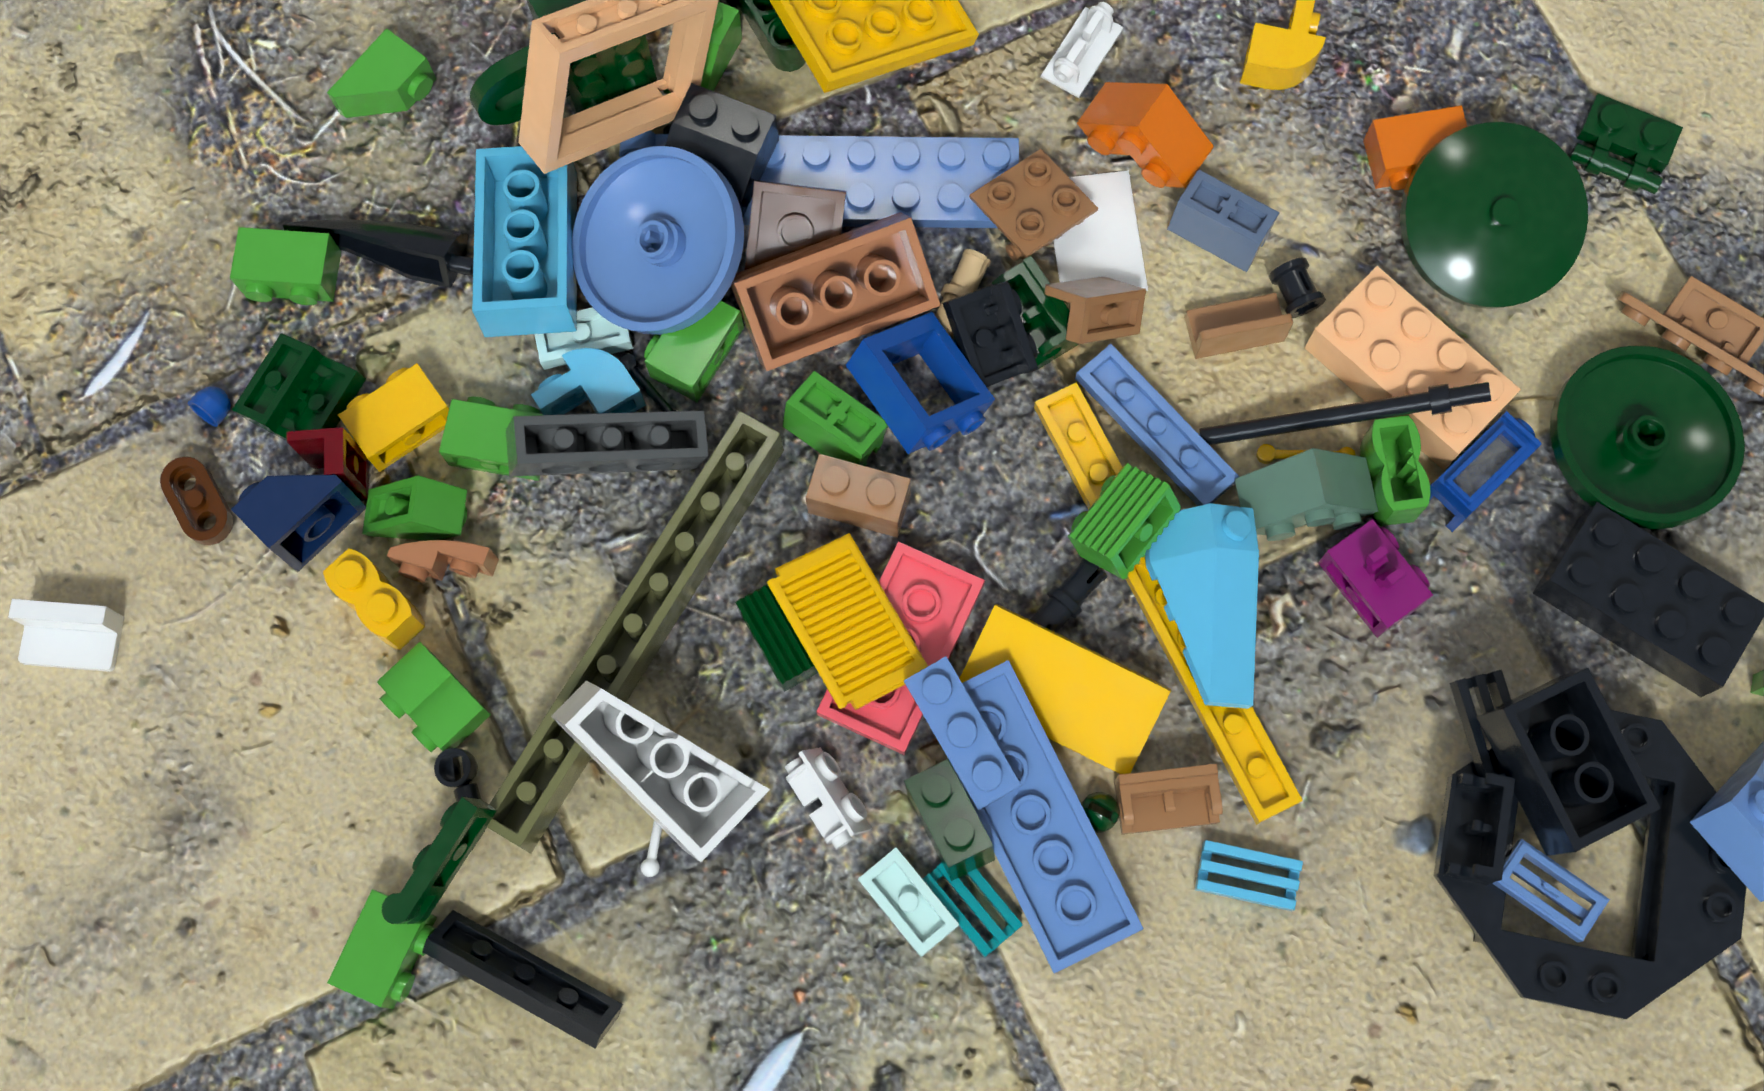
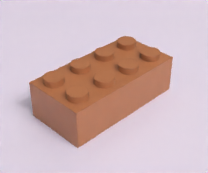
(835, 291)

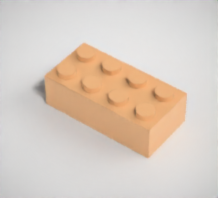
(1393, 347)

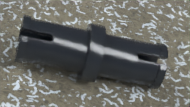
(1069, 596)

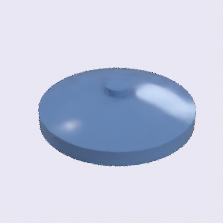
(657, 240)

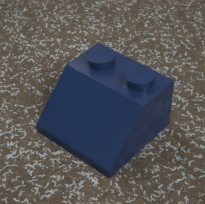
(298, 514)

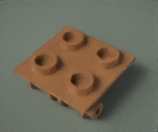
(1033, 204)

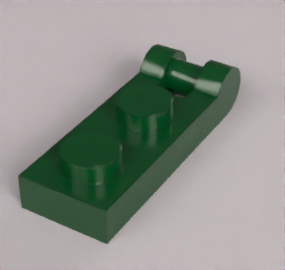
(439, 862)

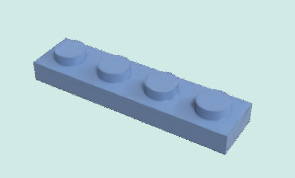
(1156, 427)

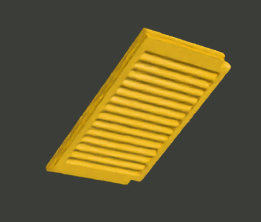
(846, 623)

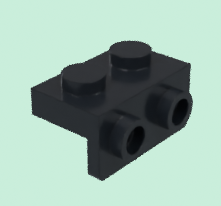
(992, 332)

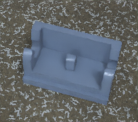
(1222, 220)

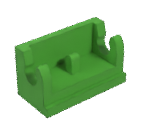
(833, 421)

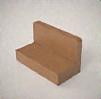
(1100, 308)
(1237, 325)

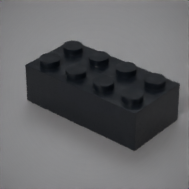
(1651, 600)

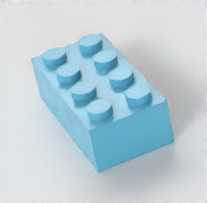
(523, 245)

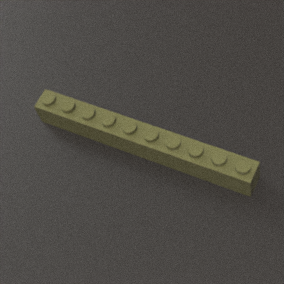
(639, 623)

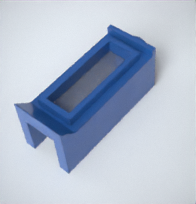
(1484, 467)

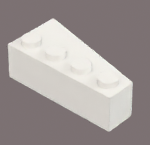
(669, 777)

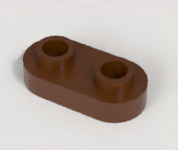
(197, 504)

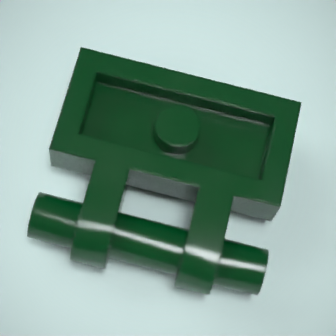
(1627, 133)

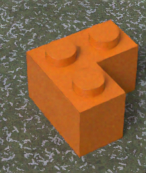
(1149, 127)

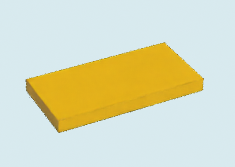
(1073, 690)

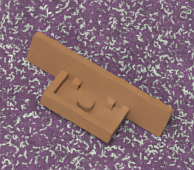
(1710, 323)

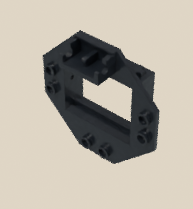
(1686, 896)

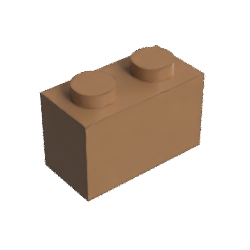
(858, 495)

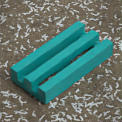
(1009, 917)

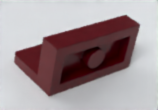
(335, 453)

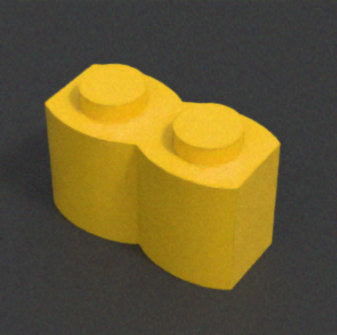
(374, 599)

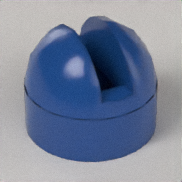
(211, 404)

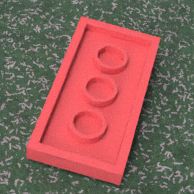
(934, 607)

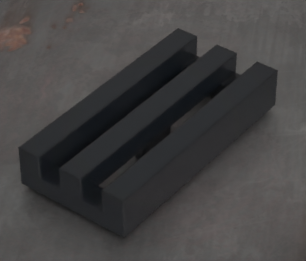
(1468, 715)

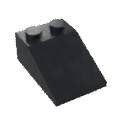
(727, 135)

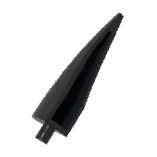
(408, 249)

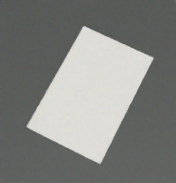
(1108, 239)

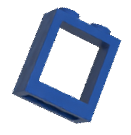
(896, 403)

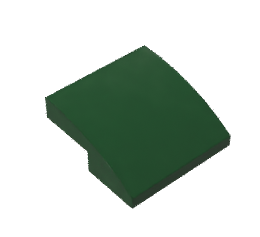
(297, 389)

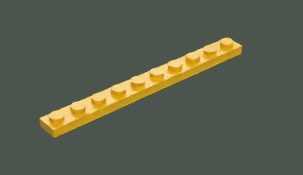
(1233, 731)

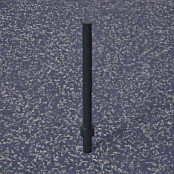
(1438, 400)

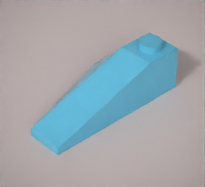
(1211, 589)

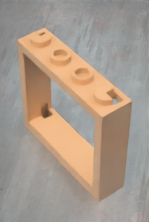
(591, 29)

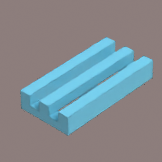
(1290, 884)

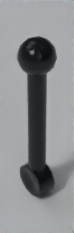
(631, 366)

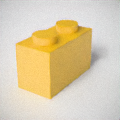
(396, 417)

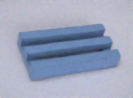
(1538, 906)

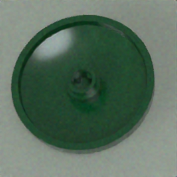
(1494, 215)
(1647, 436)

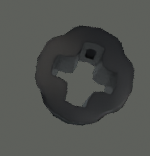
(1297, 287)

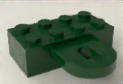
(591, 80)

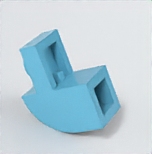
(591, 377)

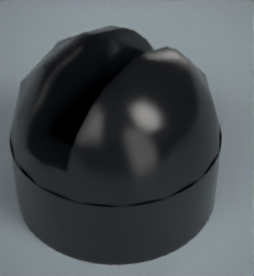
(448, 767)

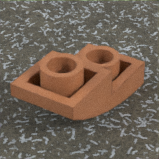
(432, 557)

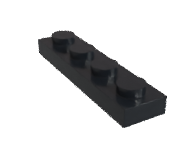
(523, 978)

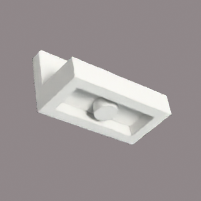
(67, 634)

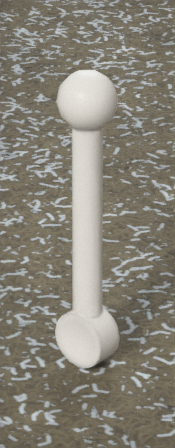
(650, 866)

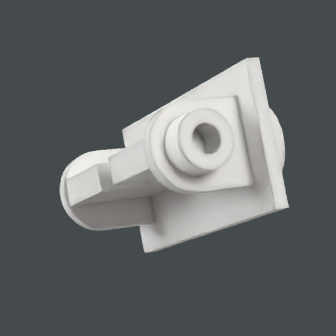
(1083, 49)
(842, 813)

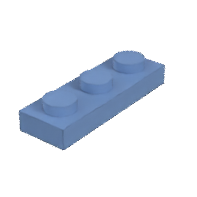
(962, 733)

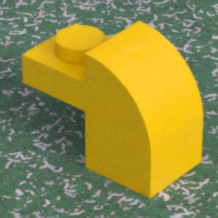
(1282, 56)

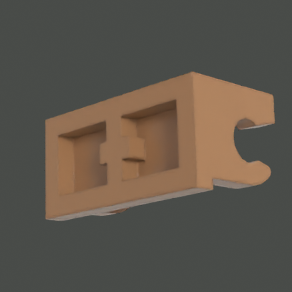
(1168, 799)

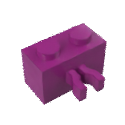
(1376, 577)

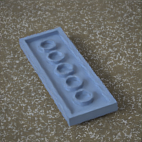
(1046, 835)

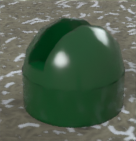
(1099, 822)

